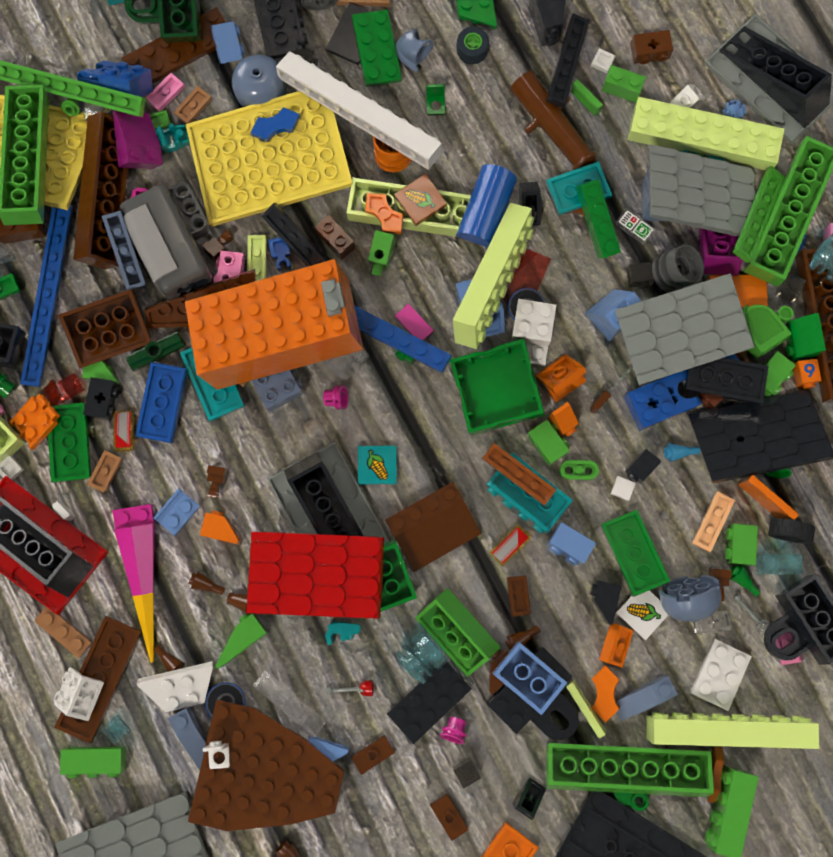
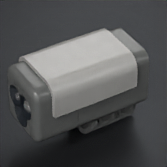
(167, 236)

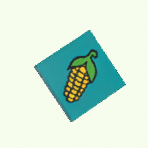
(377, 465)

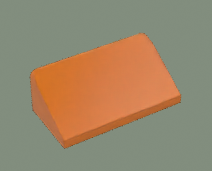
(616, 645)

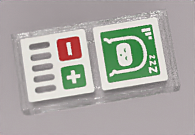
(635, 226)

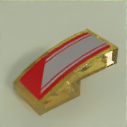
(123, 431)
(510, 544)

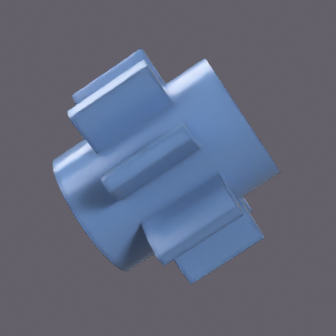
(734, 109)

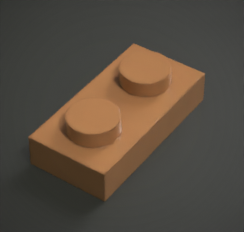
(193, 105)
(105, 471)

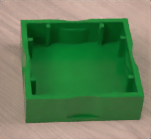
(497, 387)

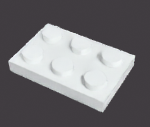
(720, 674)

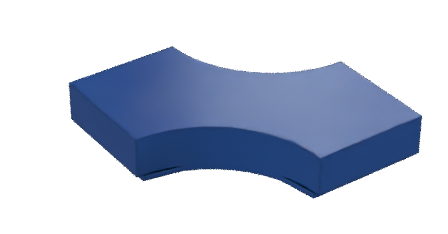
(282, 122)

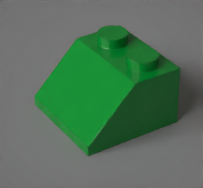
(806, 338)

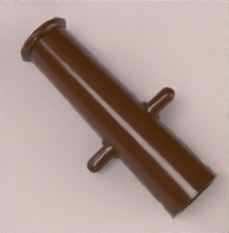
(552, 120)

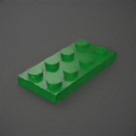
(376, 48)
(69, 445)
(635, 553)

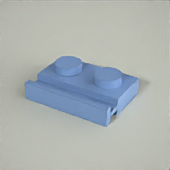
(177, 512)

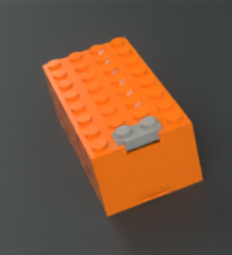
(273, 325)

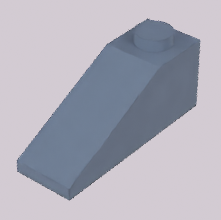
(646, 697)
(189, 734)

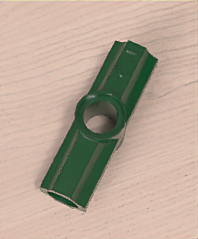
(144, 356)

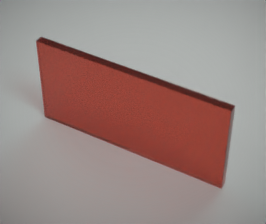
(529, 273)

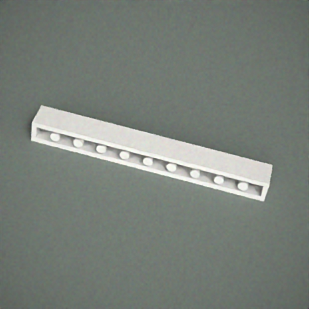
(359, 110)

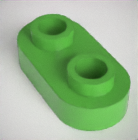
(578, 470)

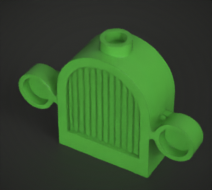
(767, 327)

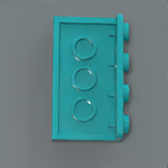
(529, 509)

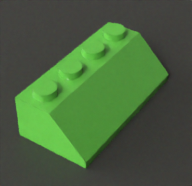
(457, 632)

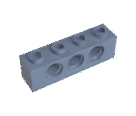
(124, 250)

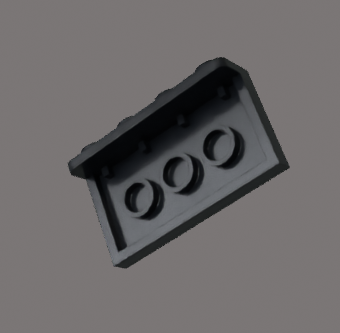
(280, 26)

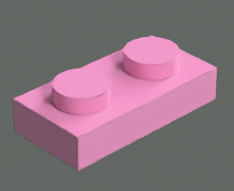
(165, 92)

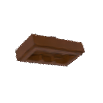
(518, 595)
(373, 754)
(449, 817)

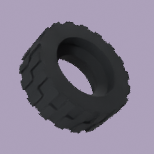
(791, 530)

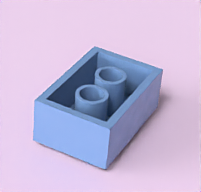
(529, 678)

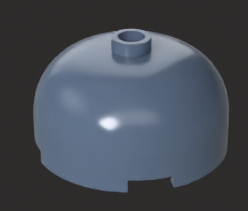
(257, 80)
(695, 602)

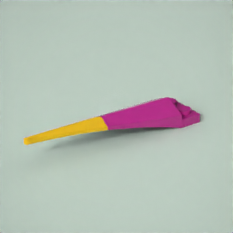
(136, 543)

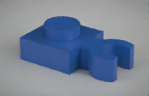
(279, 251)

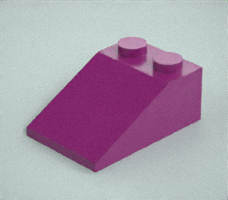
(136, 141)
(718, 253)

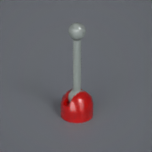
(365, 688)

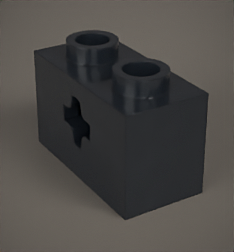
(98, 390)

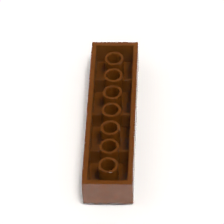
(100, 193)
(819, 299)

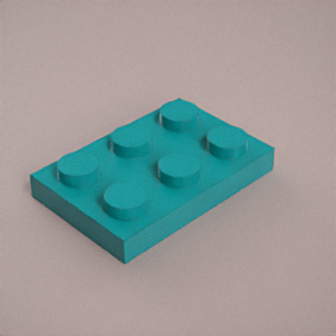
(563, 187)

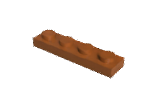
(519, 474)

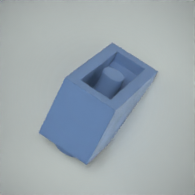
(329, 748)

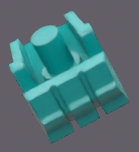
(173, 137)
(345, 630)

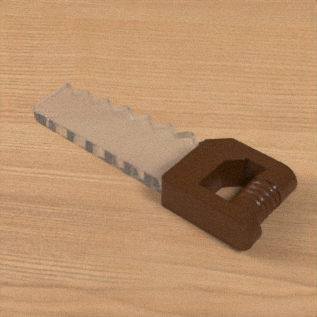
(607, 394)

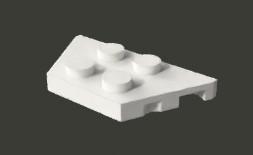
(178, 687)

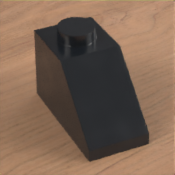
(531, 197)
(642, 466)
(605, 598)

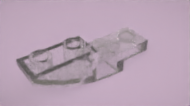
(289, 703)

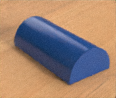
(487, 204)

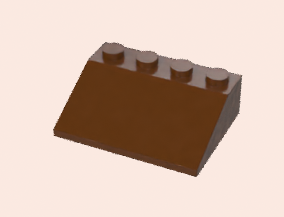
(105, 328)
(433, 526)

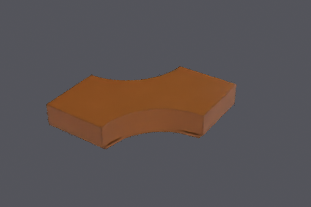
(717, 765)

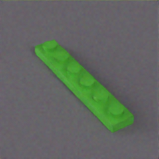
(758, 214)

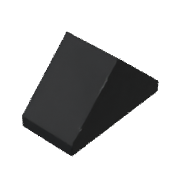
(529, 798)

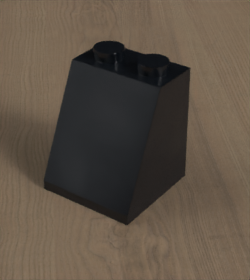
(547, 19)

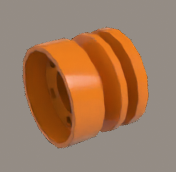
(389, 158)

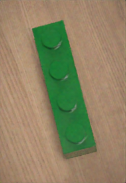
(598, 219)

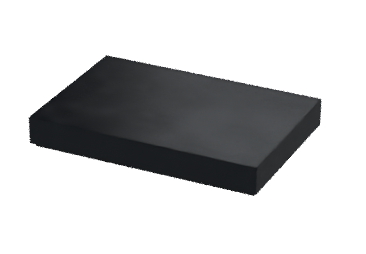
(343, 39)

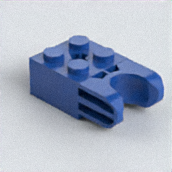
(119, 77)
(665, 398)

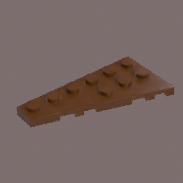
(173, 311)

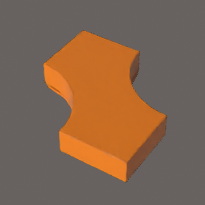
(390, 220)
(605, 703)

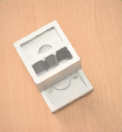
(534, 325)

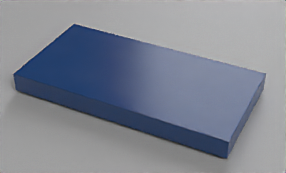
(161, 402)

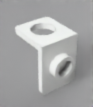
(688, 96)
(217, 746)

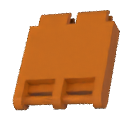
(35, 420)

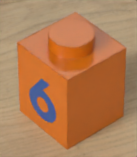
(807, 373)

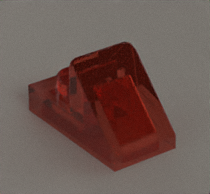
(62, 390)

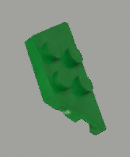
(477, 11)

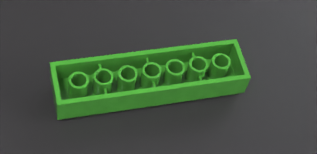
(24, 155)
(792, 211)
(629, 770)

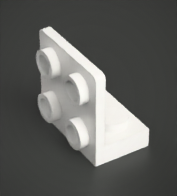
(77, 695)

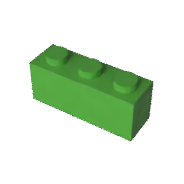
(93, 761)

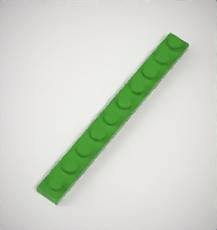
(73, 88)

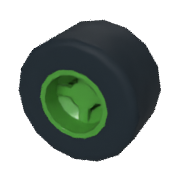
(477, 40)

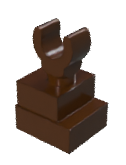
(213, 247)
(216, 475)
(723, 577)

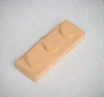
(713, 521)

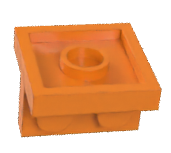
(562, 377)

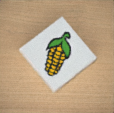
(642, 613)

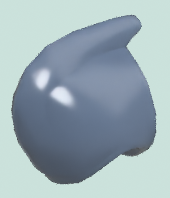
(412, 49)

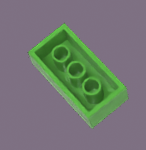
(731, 812)

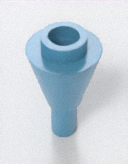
(674, 452)

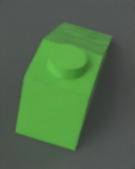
(244, 635)

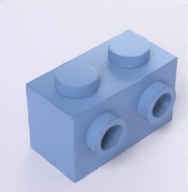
(227, 42)

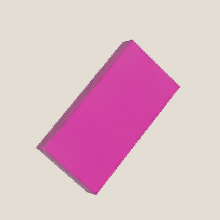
(414, 323)

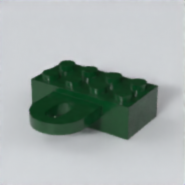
(177, 18)

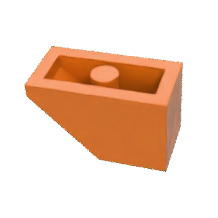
(564, 420)
(219, 528)

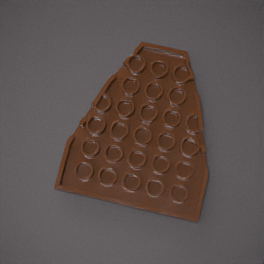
(270, 778)

